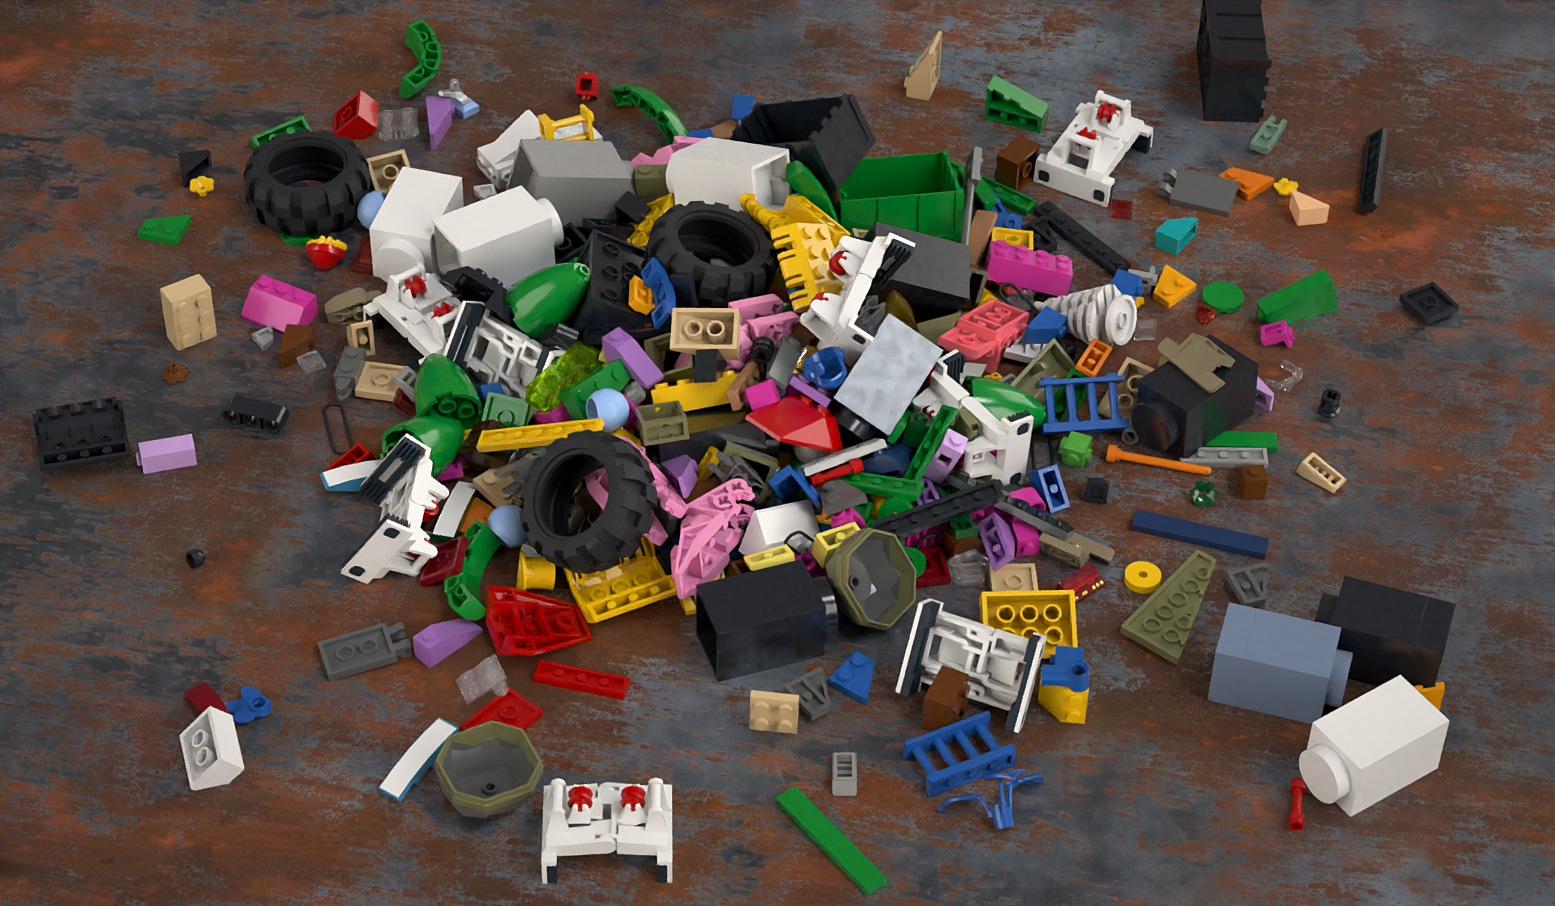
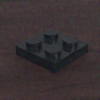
(1428, 303)

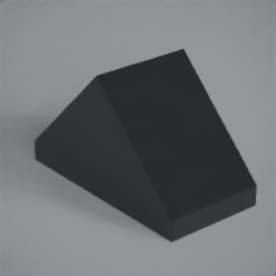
(194, 165)
(631, 208)
(708, 365)

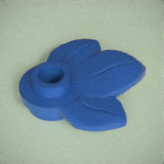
(250, 705)

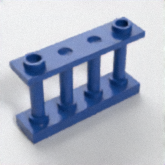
(1094, 423)
(965, 772)

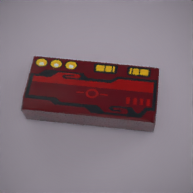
(1083, 582)

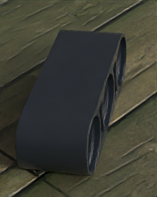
(558, 335)
(255, 414)

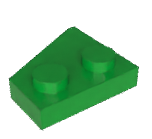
(165, 229)

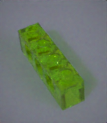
(562, 373)

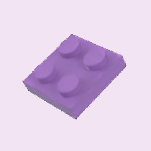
(818, 394)

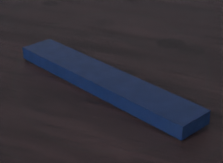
(1200, 534)

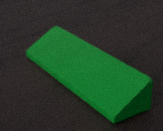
(930, 443)

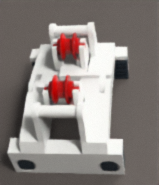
(627, 807)

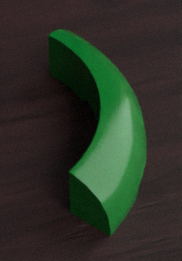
(427, 50)
(651, 106)
(808, 186)
(464, 587)

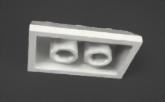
(211, 750)

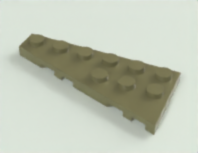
(1170, 612)

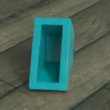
(1175, 234)

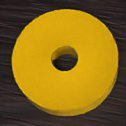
(1142, 577)

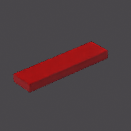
(581, 680)

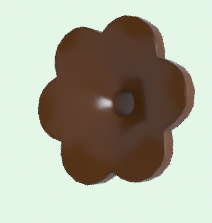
(174, 373)

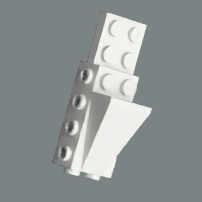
(498, 157)

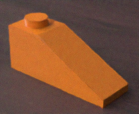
(1093, 358)

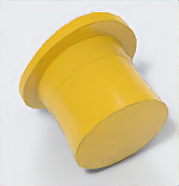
(535, 573)

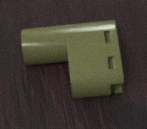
(966, 425)

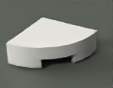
(484, 191)

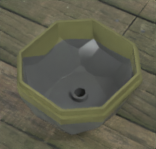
(872, 578)
(488, 769)

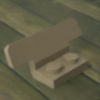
(1197, 359)
(1075, 549)

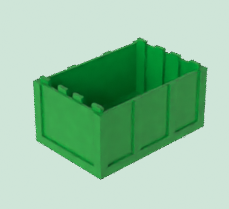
(903, 192)

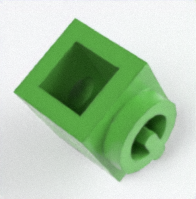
(1076, 449)

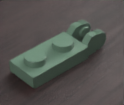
(1268, 135)

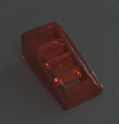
(363, 256)

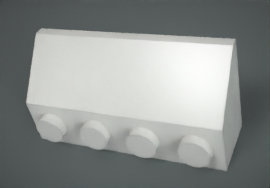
(772, 525)

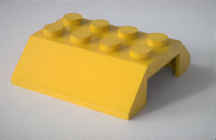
(795, 210)
(806, 261)
(622, 587)

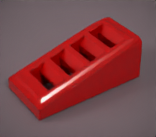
(357, 453)

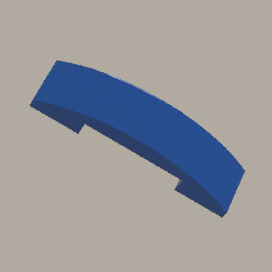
(657, 280)

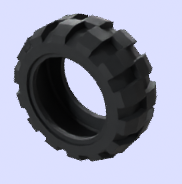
(301, 157)
(697, 229)
(551, 489)

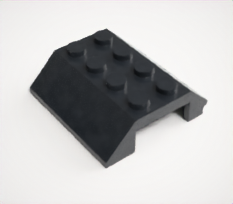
(474, 285)
(81, 436)

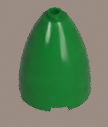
(548, 296)
(446, 391)
(1003, 399)
(437, 432)

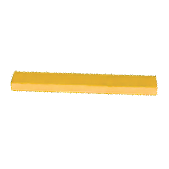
(533, 435)

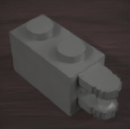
(349, 372)

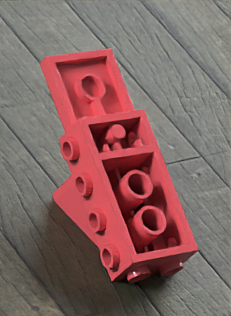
(986, 333)

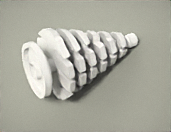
(1096, 314)

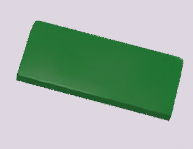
(288, 127)
(984, 198)

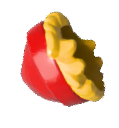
(325, 252)

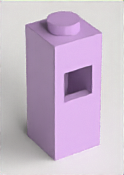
(166, 454)
(945, 456)

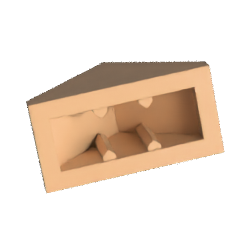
(1307, 209)

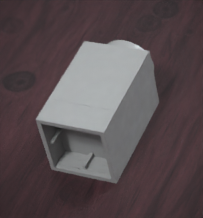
(575, 176)

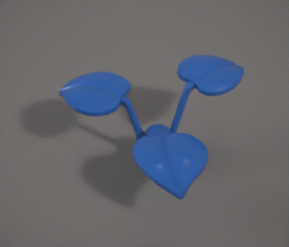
(1001, 812)

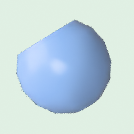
(369, 207)
(609, 406)
(507, 525)

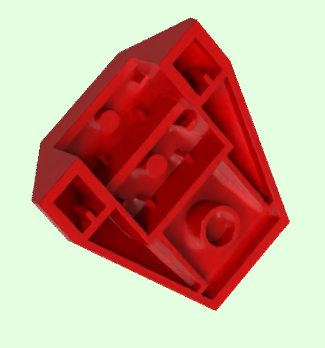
(799, 423)
(532, 623)

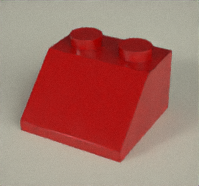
(356, 117)

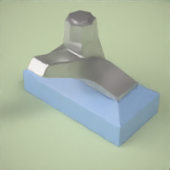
(463, 105)

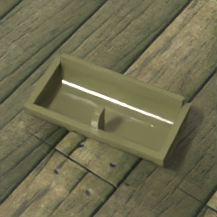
(1049, 362)

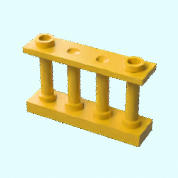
(548, 126)

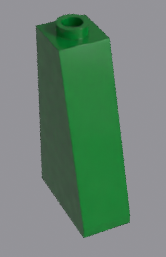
(1300, 300)

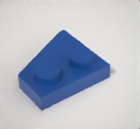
(854, 677)

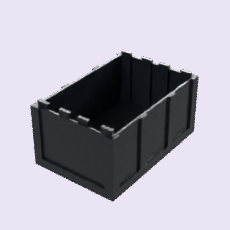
(1232, 60)
(820, 133)
(611, 268)

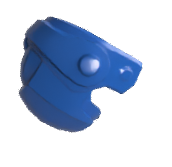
(826, 368)

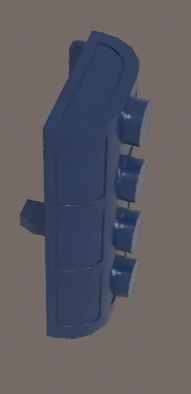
(891, 458)

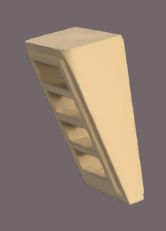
(1310, 470)

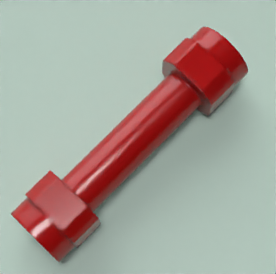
(819, 479)
(1296, 818)

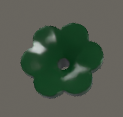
(1206, 499)

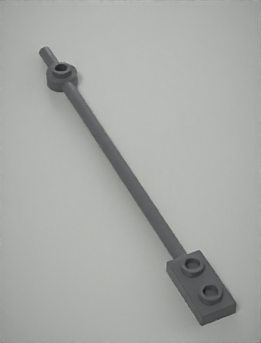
(971, 178)

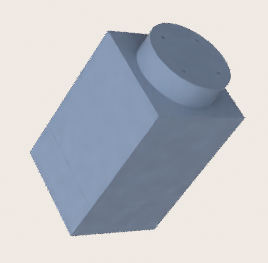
(1278, 664)

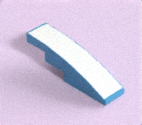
(348, 476)
(417, 760)

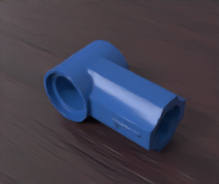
(1072, 675)

